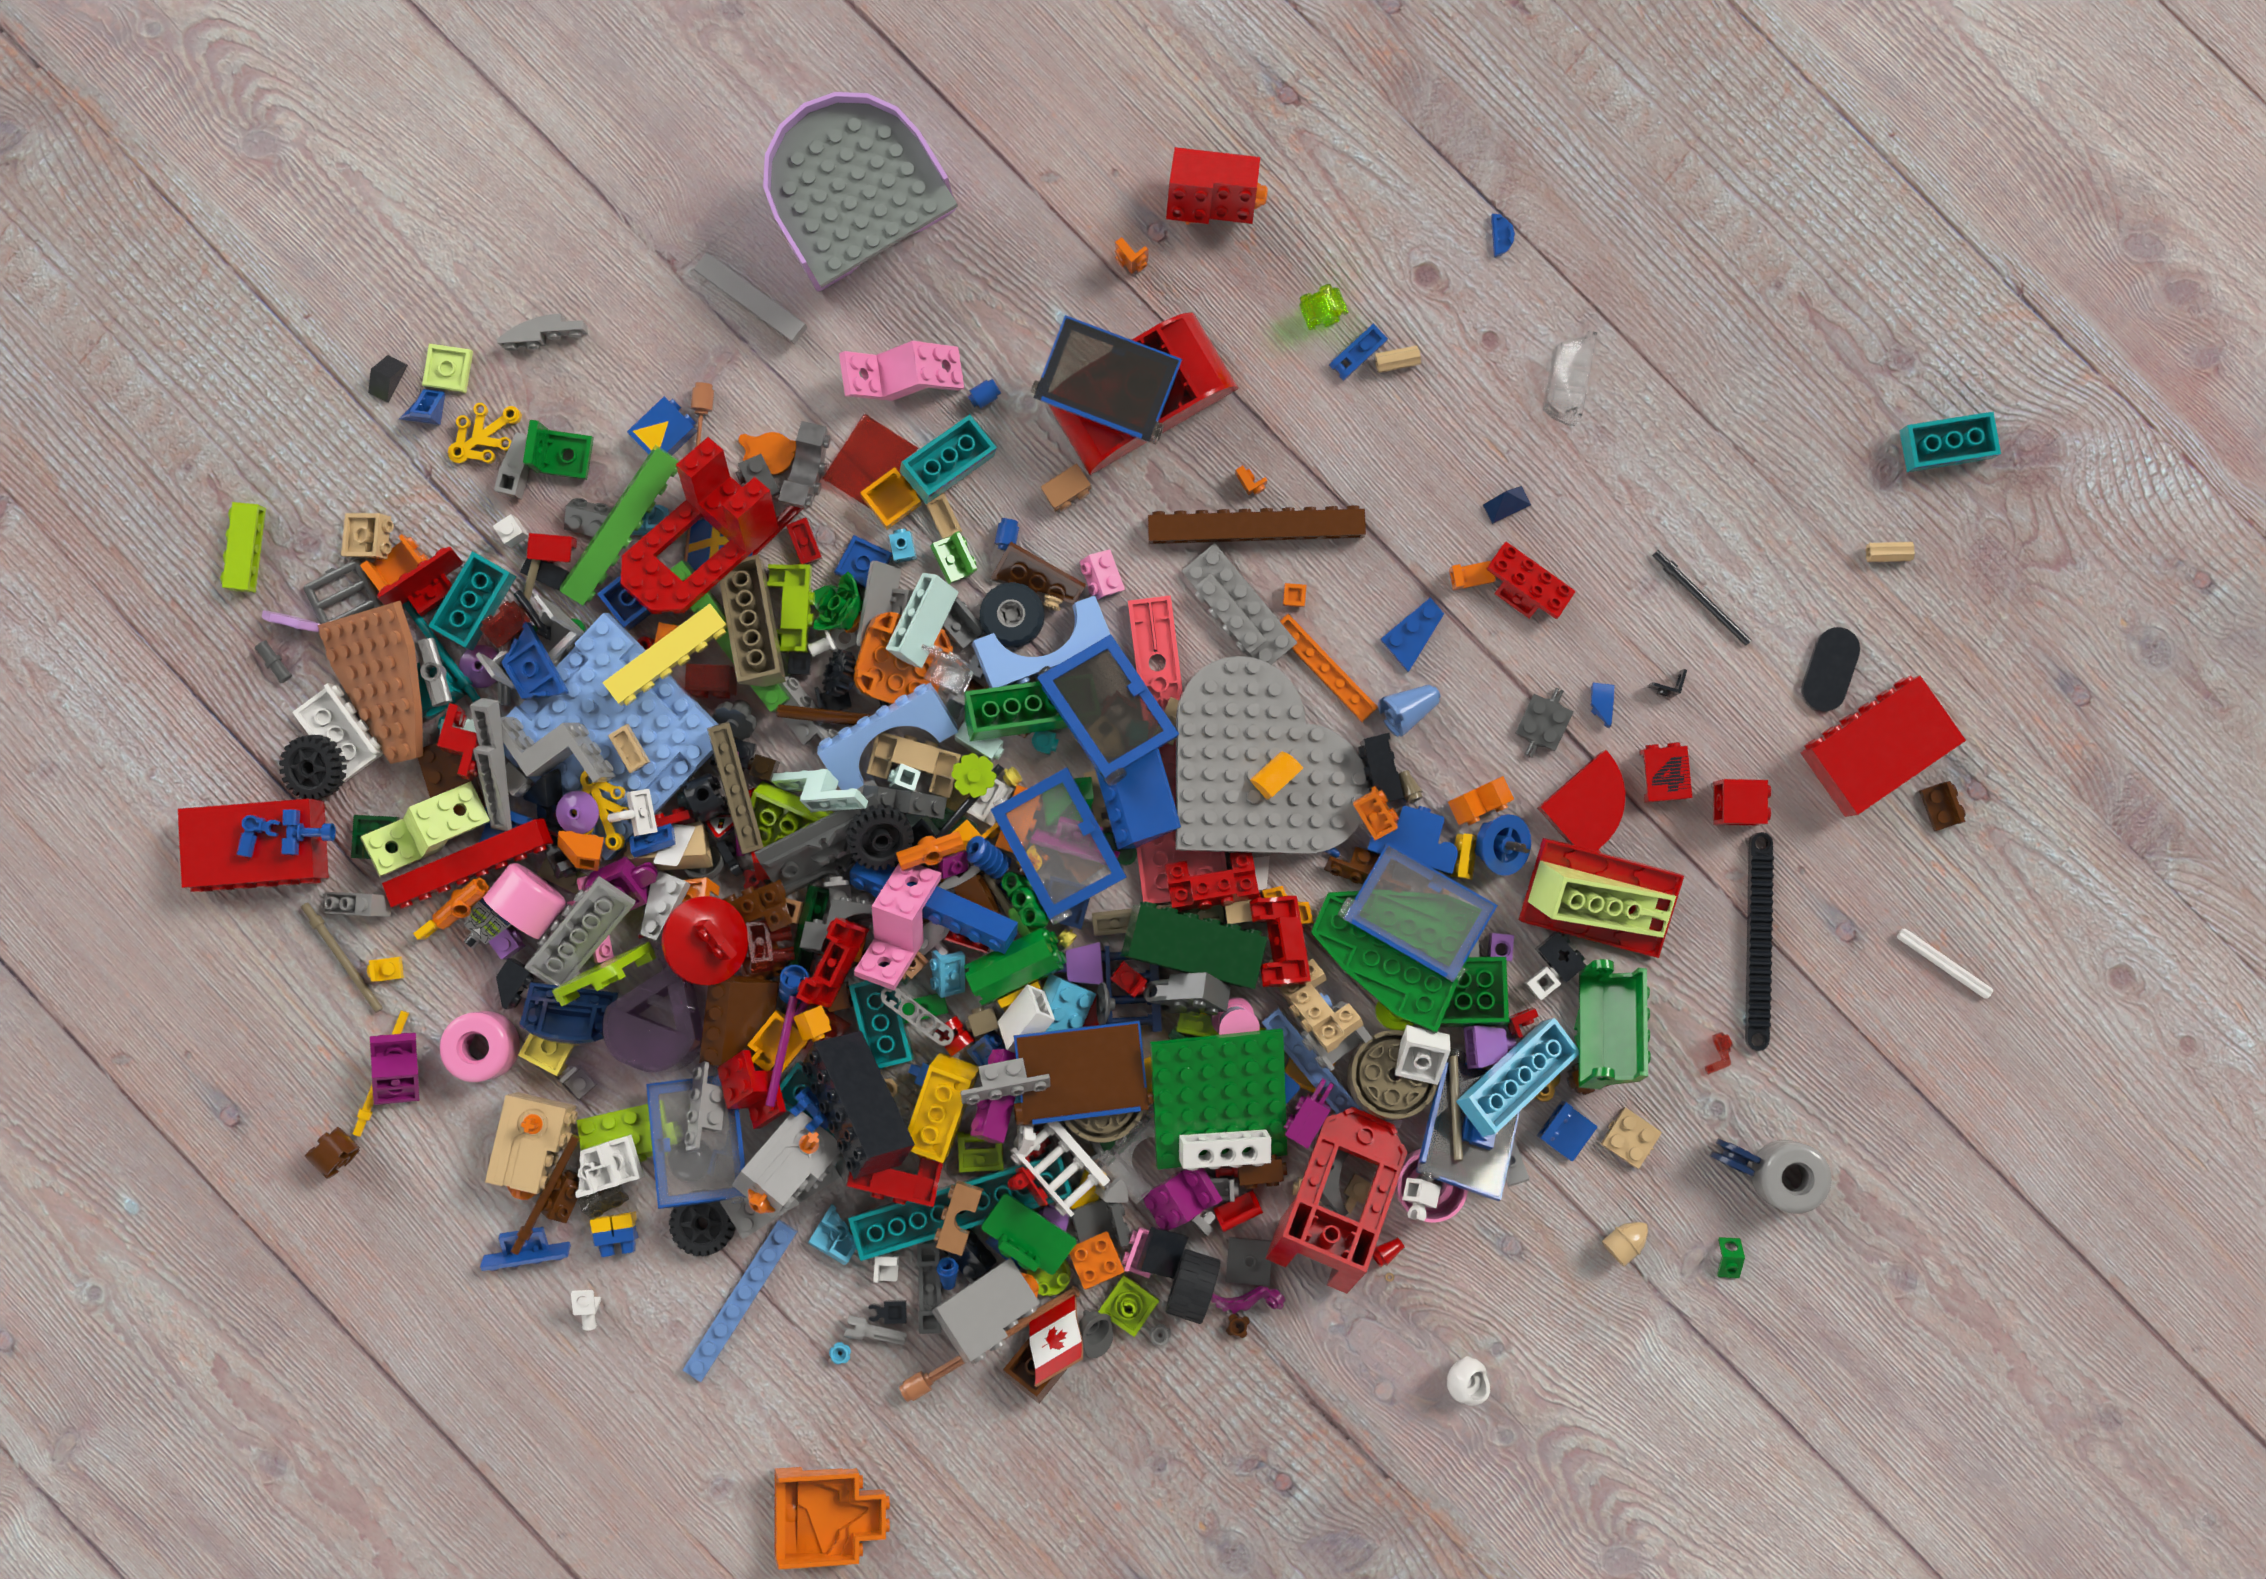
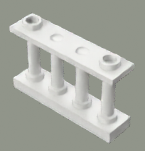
(1081, 1161)

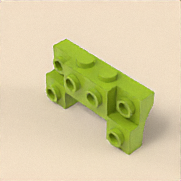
(796, 604)

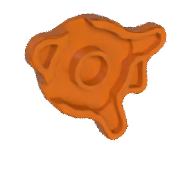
(775, 448)

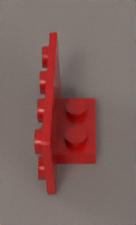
(1528, 584)

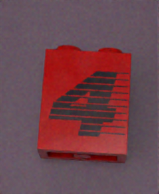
(1667, 772)

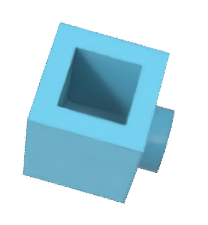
(902, 546)

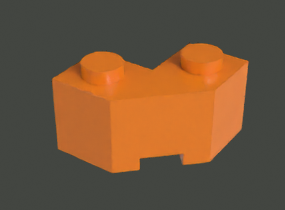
(1480, 801)

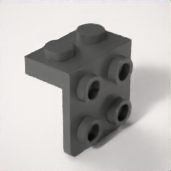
(1101, 1217)

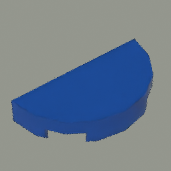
(1502, 234)

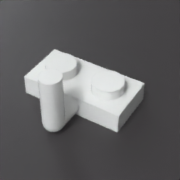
(639, 812)
(933, 937)
(1025, 1138)

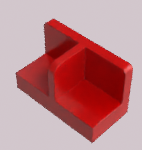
(550, 547)

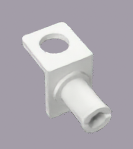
(832, 642)
(586, 1307)

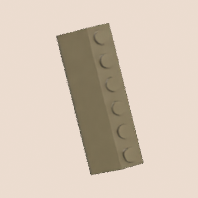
(752, 624)

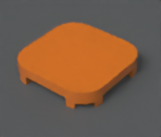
(883, 674)

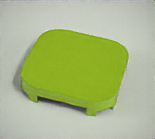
(604, 973)

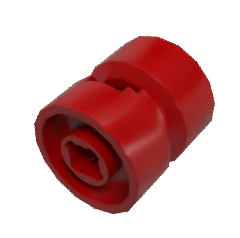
(960, 1041)

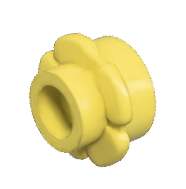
(1012, 777)
(1066, 938)

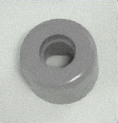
(1814, 1173)

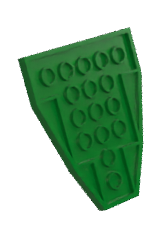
(1385, 973)

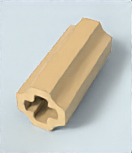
(1397, 359)
(1890, 552)

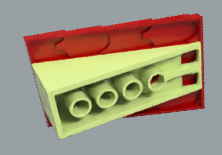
(1601, 897)

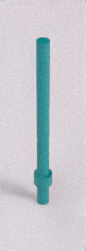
(462, 681)

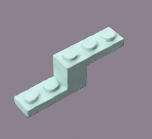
(820, 790)

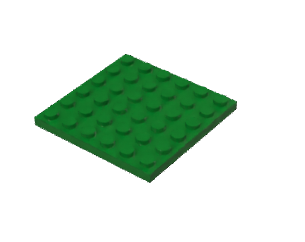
(1218, 1088)

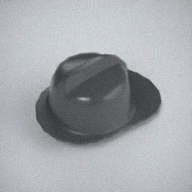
(1096, 1333)

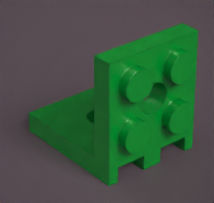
(546, 448)

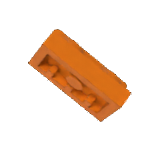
(1376, 813)

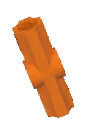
(930, 850)
(460, 903)

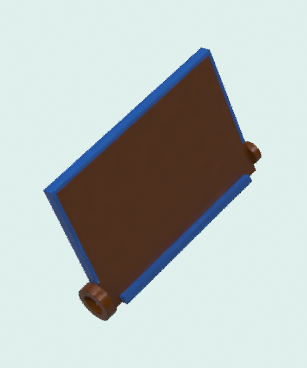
(1090, 1073)

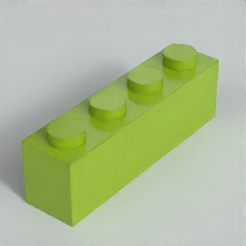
(243, 547)

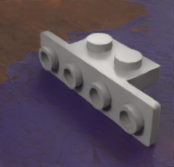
(804, 729)
(1003, 1080)
(705, 1108)

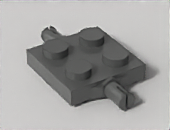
(1544, 722)

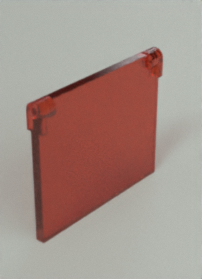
(866, 457)

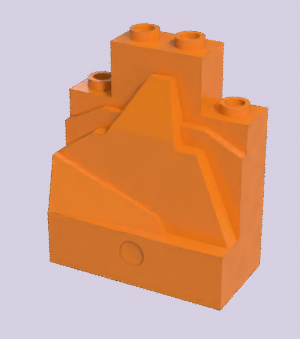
(825, 1517)

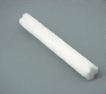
(1945, 963)

